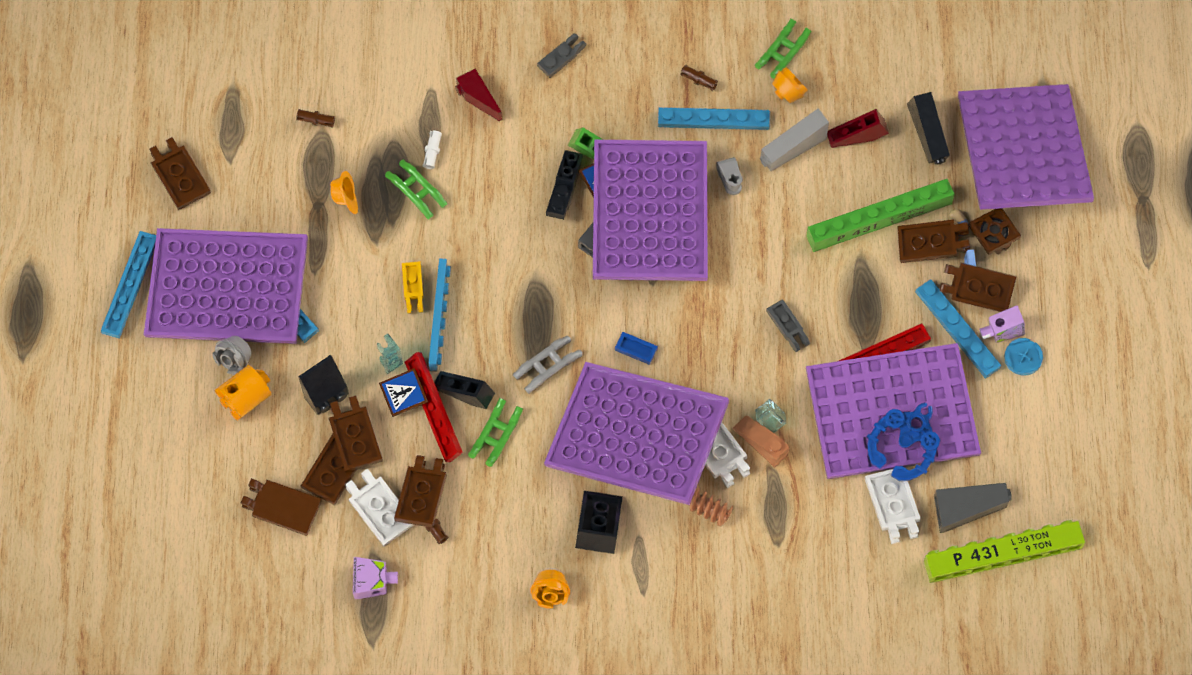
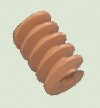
(710, 508)

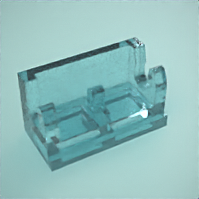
(391, 356)

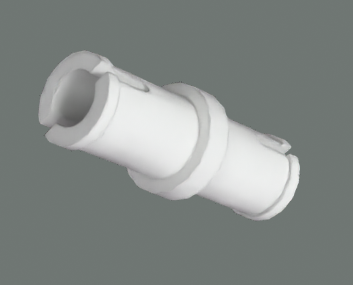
(432, 149)

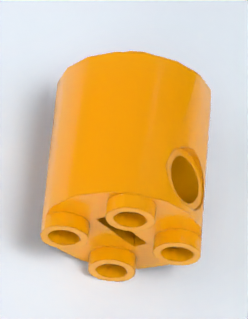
(244, 391)

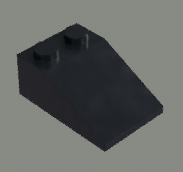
(323, 385)
(599, 522)

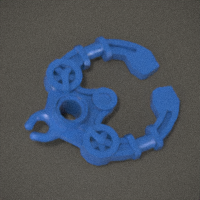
(908, 435)

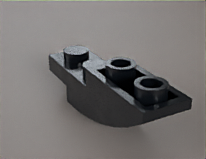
(564, 185)

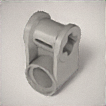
(730, 175)

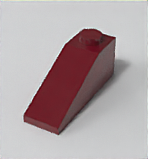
(477, 94)
(859, 130)

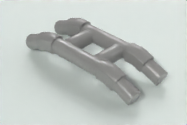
(543, 373)

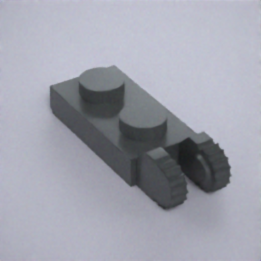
(561, 56)
(787, 324)

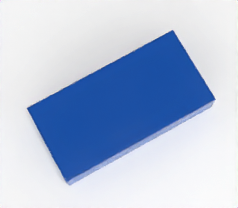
(636, 348)

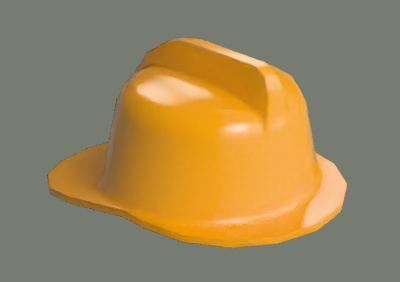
(344, 192)

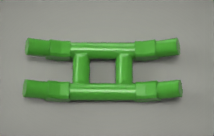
(782, 39)
(416, 198)
(494, 422)

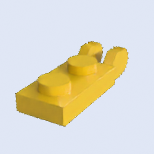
(412, 284)

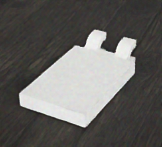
(726, 456)
(893, 504)
(377, 507)

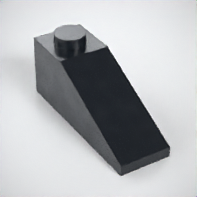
(465, 389)

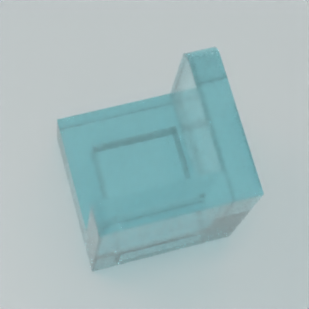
(770, 416)

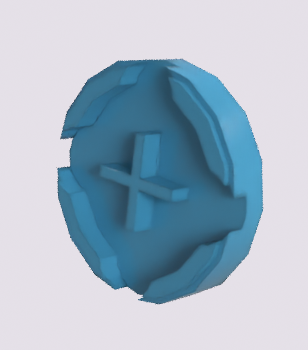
(1023, 356)

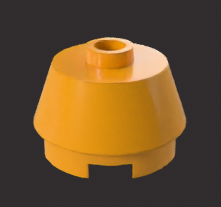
(788, 86)
(550, 589)

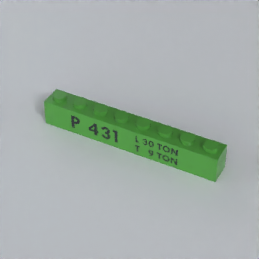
(880, 215)

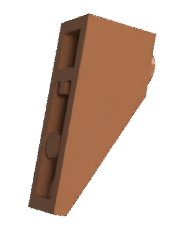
(762, 440)

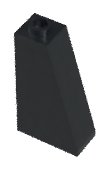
(928, 127)

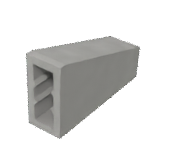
(795, 141)

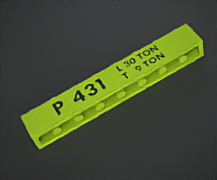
(1004, 551)

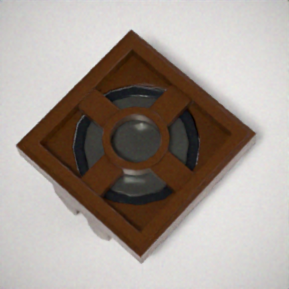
(993, 231)

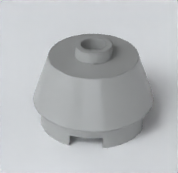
(232, 354)

